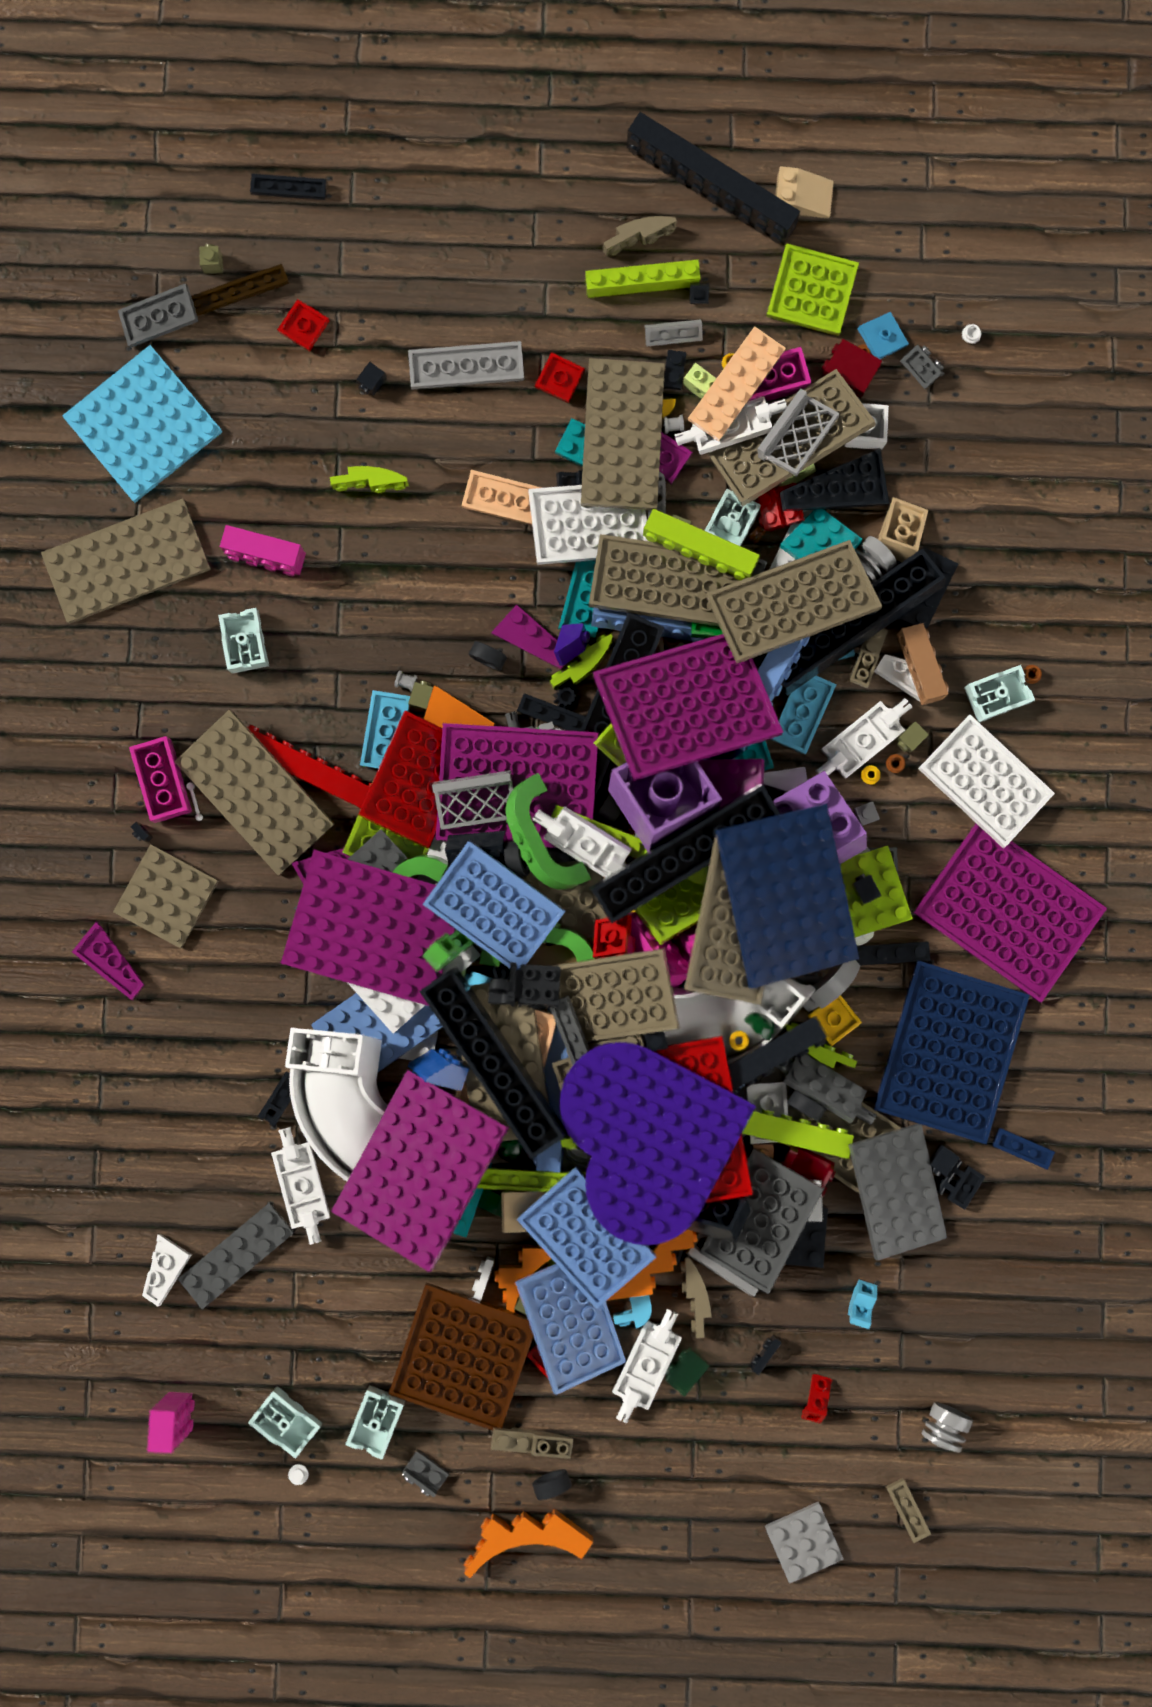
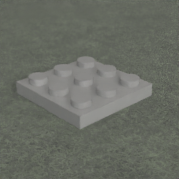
(803, 1542)

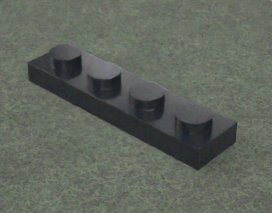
(288, 186)
(549, 713)
(893, 953)

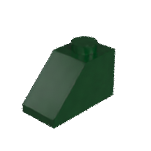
(491, 1201)

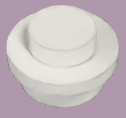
(971, 333)
(298, 1474)

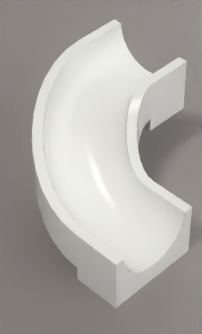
(713, 1016)
(335, 1093)

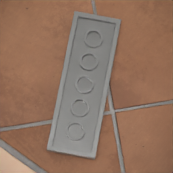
(466, 365)

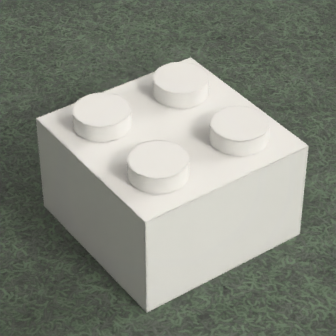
(877, 435)

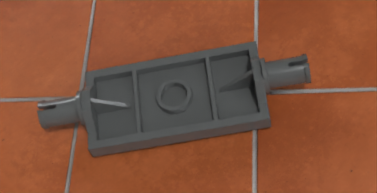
(827, 1088)

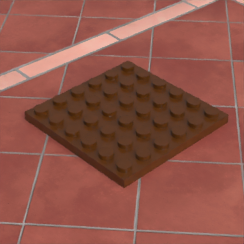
(462, 1357)

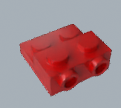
(772, 513)
(613, 938)

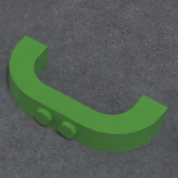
(530, 842)
(425, 865)
(558, 935)
(447, 949)

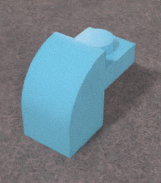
(861, 1303)
(639, 1313)

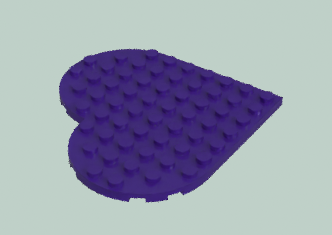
(652, 1138)

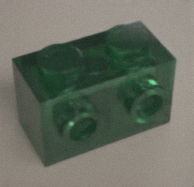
(686, 1371)

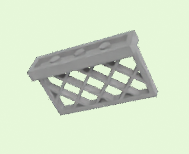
(787, 421)
(468, 784)
(737, 1281)

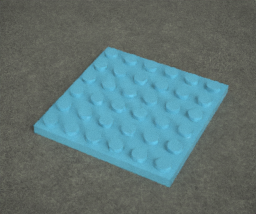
(142, 423)

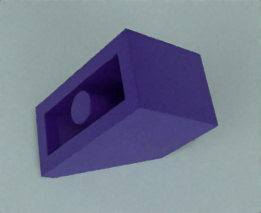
(571, 642)

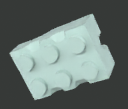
(731, 519)
(243, 641)
(999, 693)
(285, 1422)
(375, 1422)

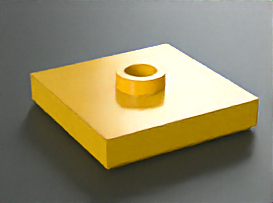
(836, 1019)

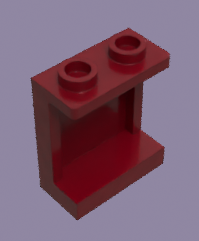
(854, 365)
(809, 1165)

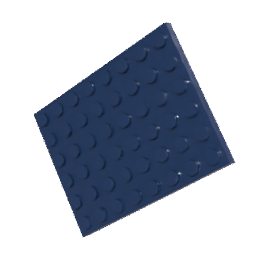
(787, 895)
(951, 1052)

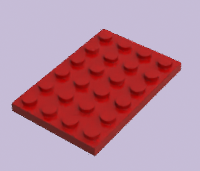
(402, 788)

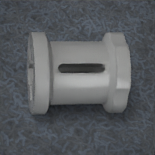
(673, 424)
(405, 680)

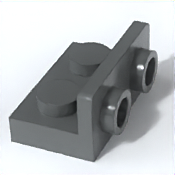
(922, 365)
(425, 1473)

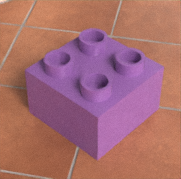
(664, 801)
(847, 830)

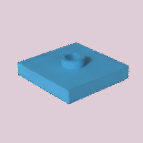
(883, 336)

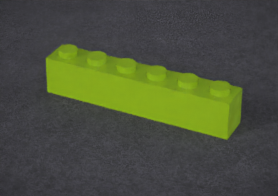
(642, 278)
(700, 545)
(799, 1133)

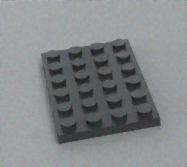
(897, 1191)
(777, 1217)

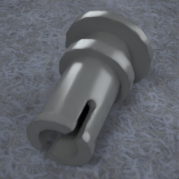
(808, 979)

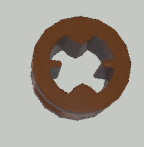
(756, 535)

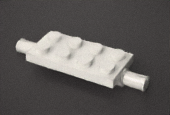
(750, 423)
(863, 739)
(584, 841)
(300, 1185)
(646, 1365)

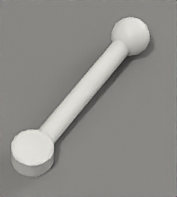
(190, 786)

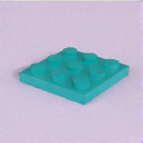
(816, 534)

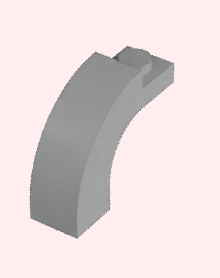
(832, 985)

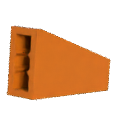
(447, 709)

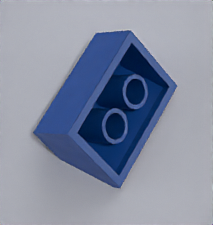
(440, 1068)

